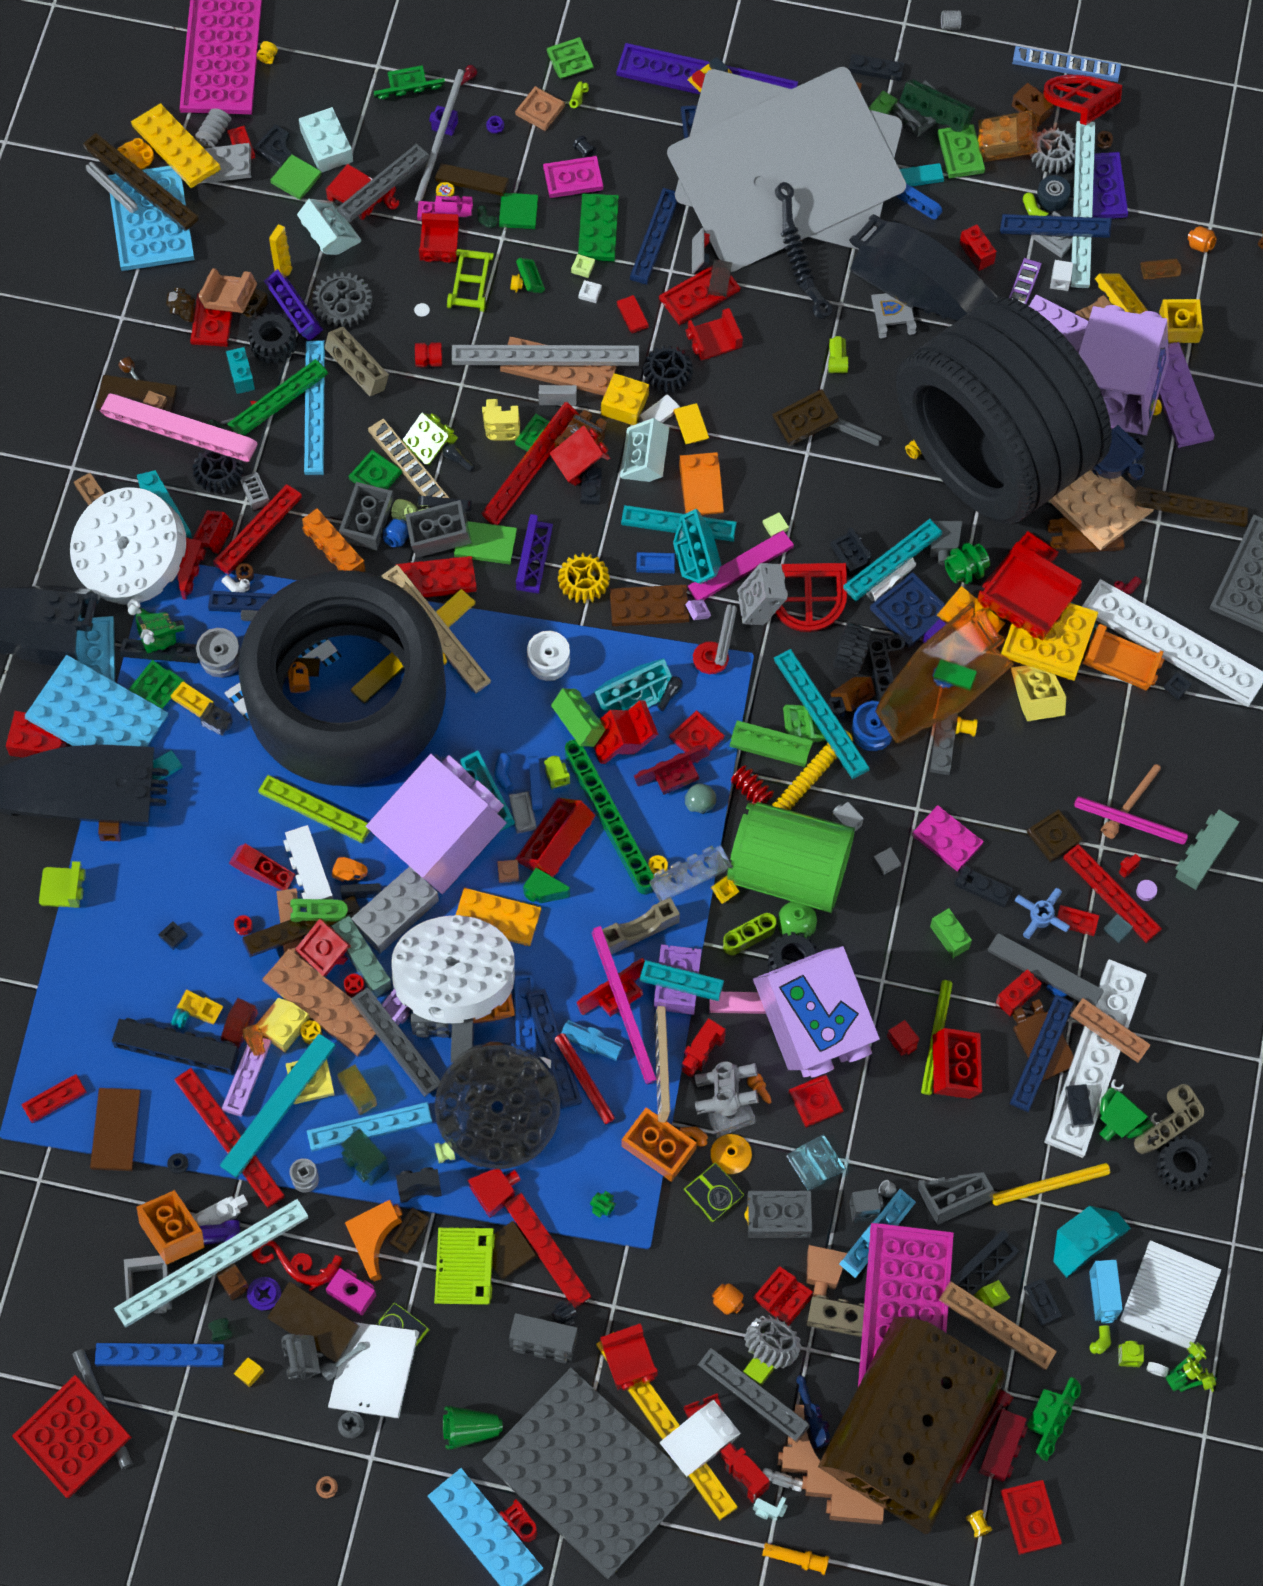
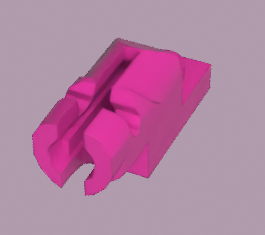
(447, 205)

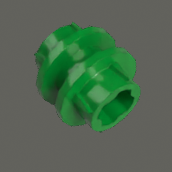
(964, 564)

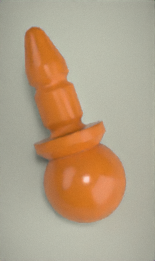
(759, 1085)

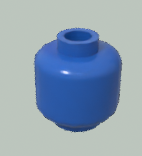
(396, 533)

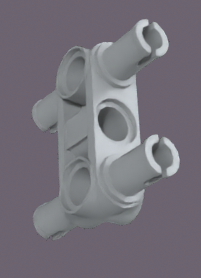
(726, 1088)

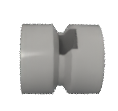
(304, 1175)

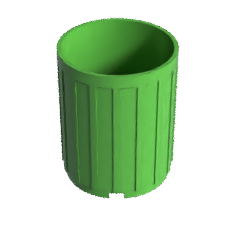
(791, 855)

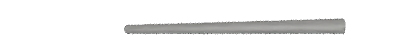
(439, 136)

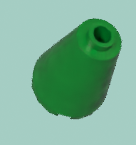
(469, 1426)

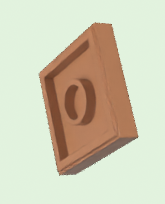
(540, 108)

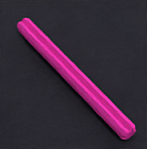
(1131, 820)

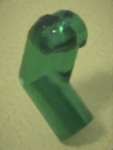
(485, 220)

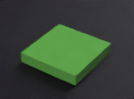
(296, 177)

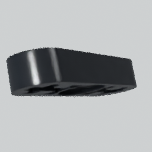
(429, 502)

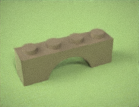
(653, 921)

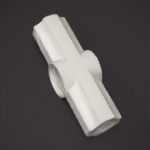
(891, 581)

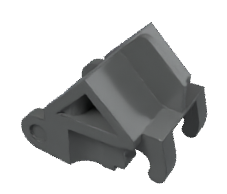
(302, 1356)

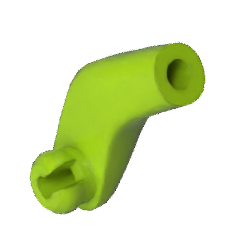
(576, 99)
(1031, 206)

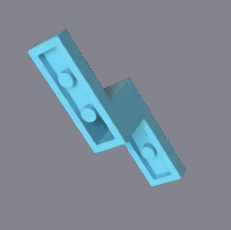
(891, 1215)

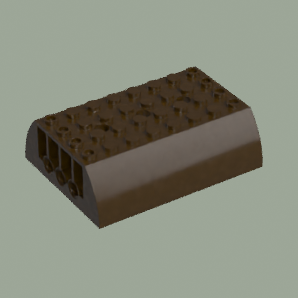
(888, 1416)

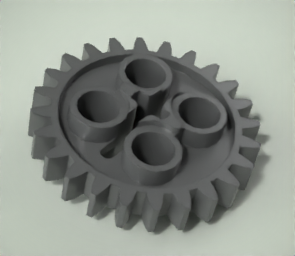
(342, 300)

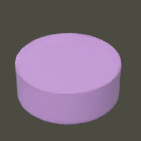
(1146, 890)

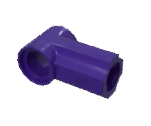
(220, 1232)

